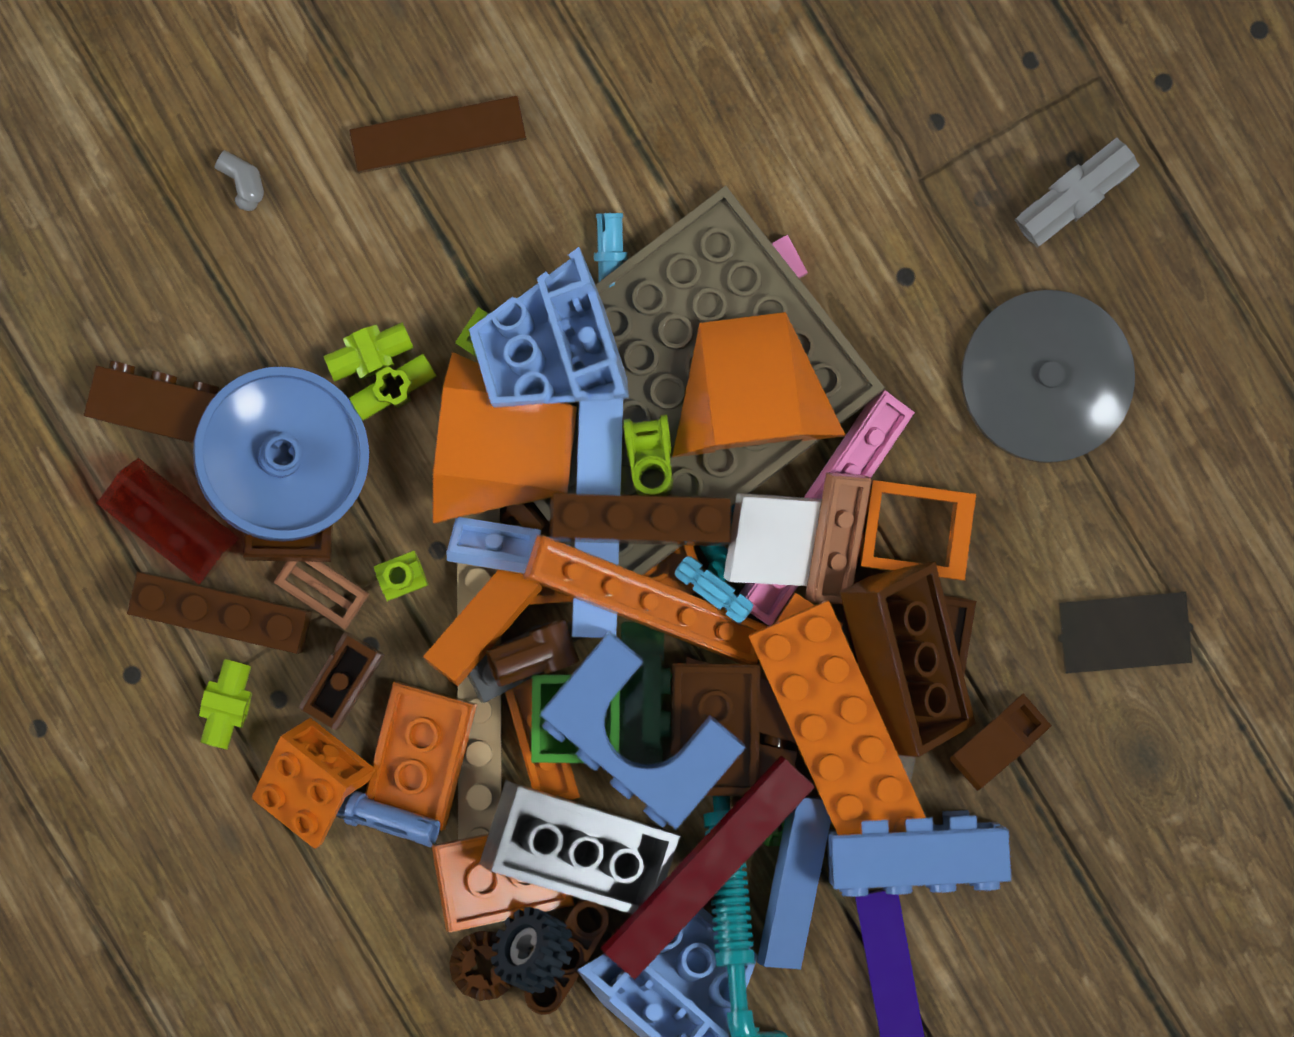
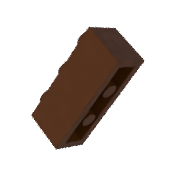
(147, 403)

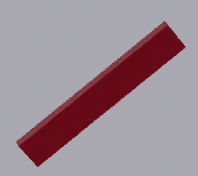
(707, 867)

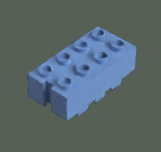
(922, 855)

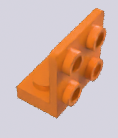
(310, 780)

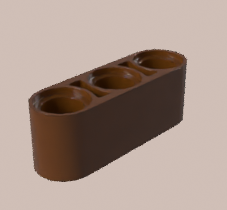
(585, 942)

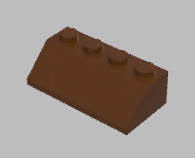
(909, 656)

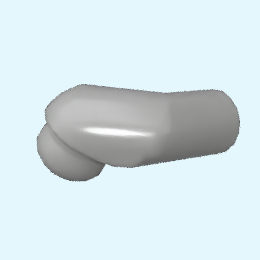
(246, 179)

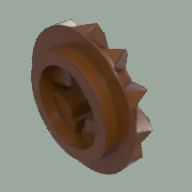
(463, 960)

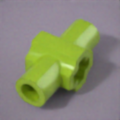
(368, 351)
(372, 400)
(400, 575)
(225, 704)

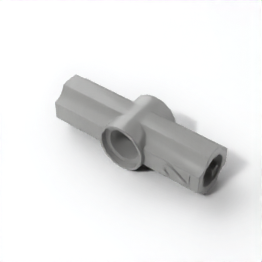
(1077, 192)

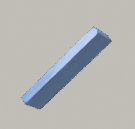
(795, 885)

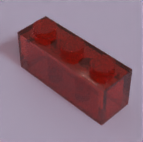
(168, 520)

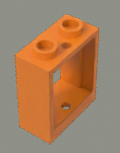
(959, 528)

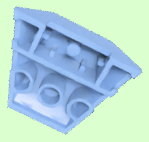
(551, 343)
(677, 991)

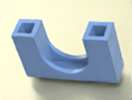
(666, 787)

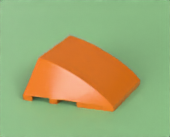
(751, 388)
(496, 453)

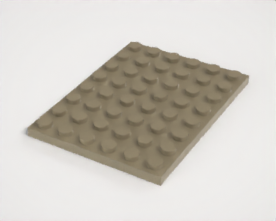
(697, 272)

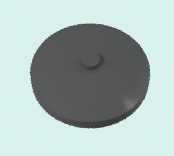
(1048, 376)

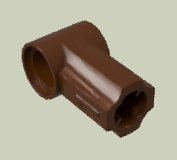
(543, 651)

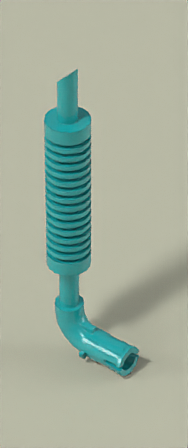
(734, 937)

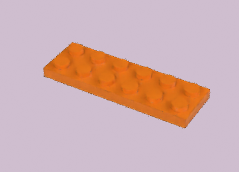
(835, 721)

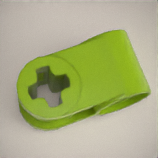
(649, 448)

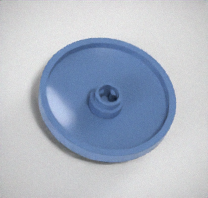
(281, 453)

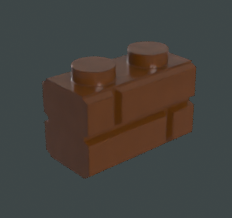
(341, 681)

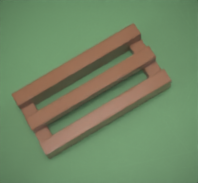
(352, 608)

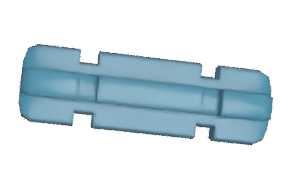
(713, 589)

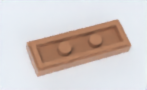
(837, 536)

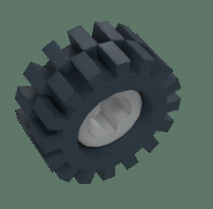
(548, 955)

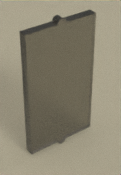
(1125, 632)

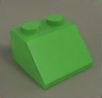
(546, 747)

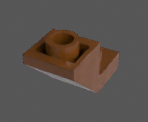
(1000, 742)

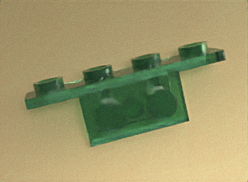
(642, 697)

